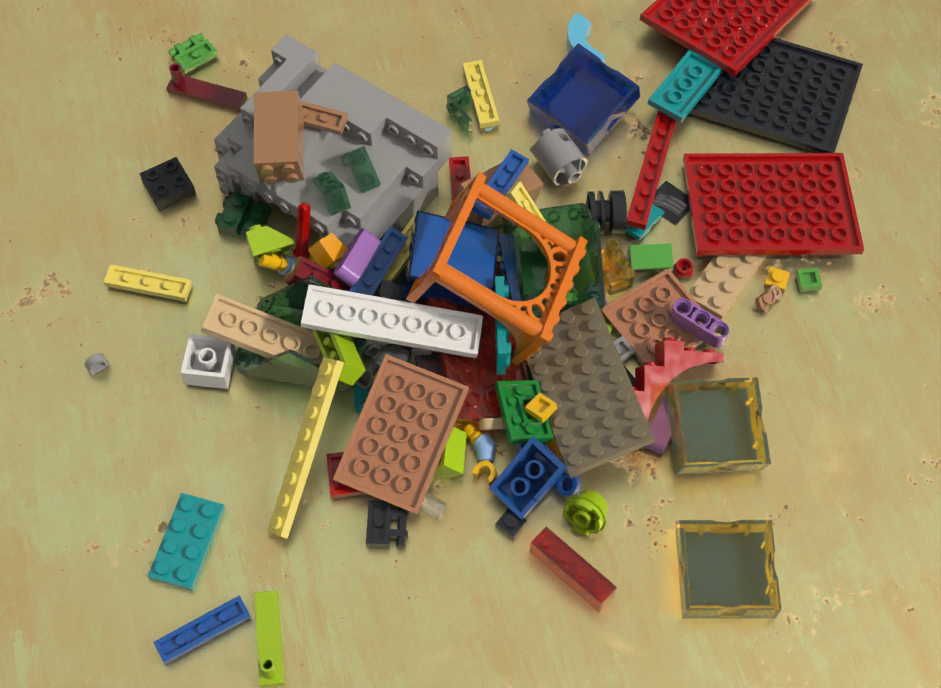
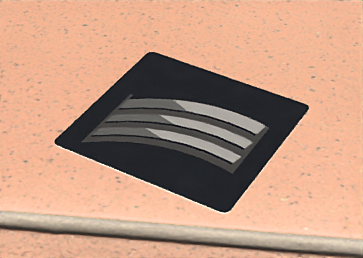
(672, 202)

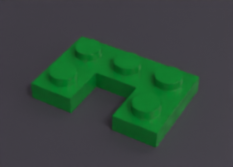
(511, 399)

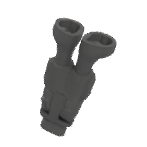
(398, 351)

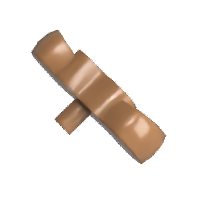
(768, 297)

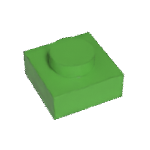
(808, 279)

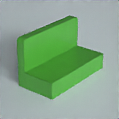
(650, 256)

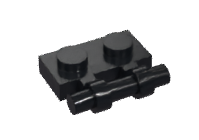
(379, 525)

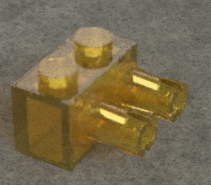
(616, 272)

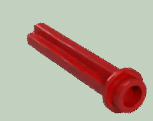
(302, 231)

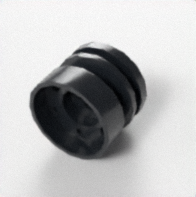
(610, 211)

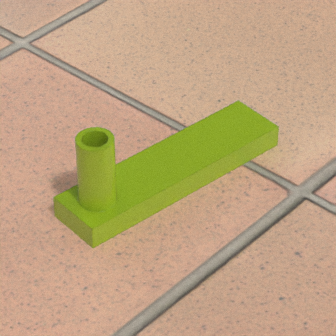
(269, 639)

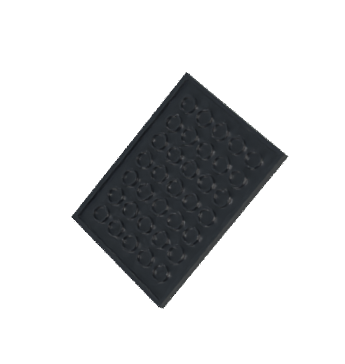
(786, 96)

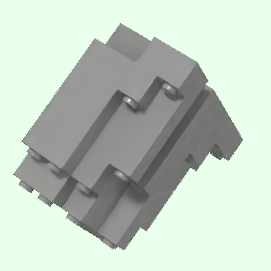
(399, 139)

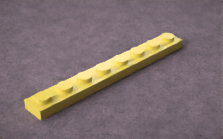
(305, 447)

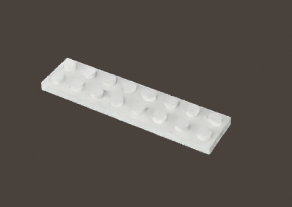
(392, 321)

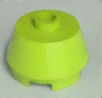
(586, 512)

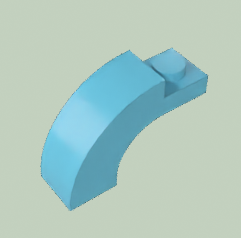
(578, 31)

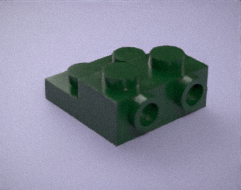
(241, 214)

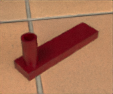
(204, 91)
(305, 268)

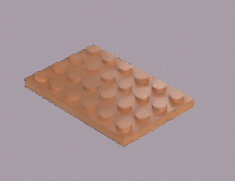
(401, 434)

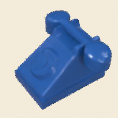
(532, 476)

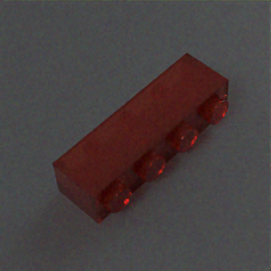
(572, 569)

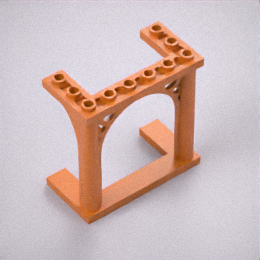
(562, 260)

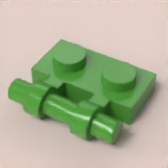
(195, 56)

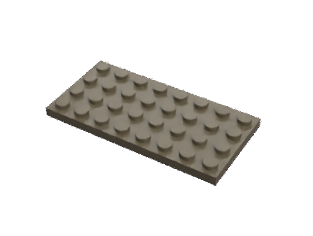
(595, 400)

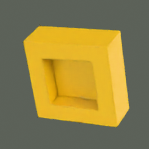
(777, 277)
(541, 407)

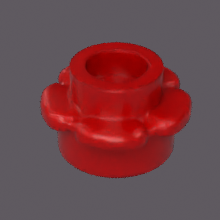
(683, 263)

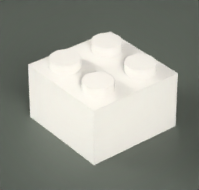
(208, 362)

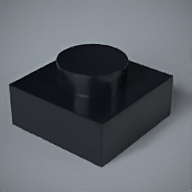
(510, 524)

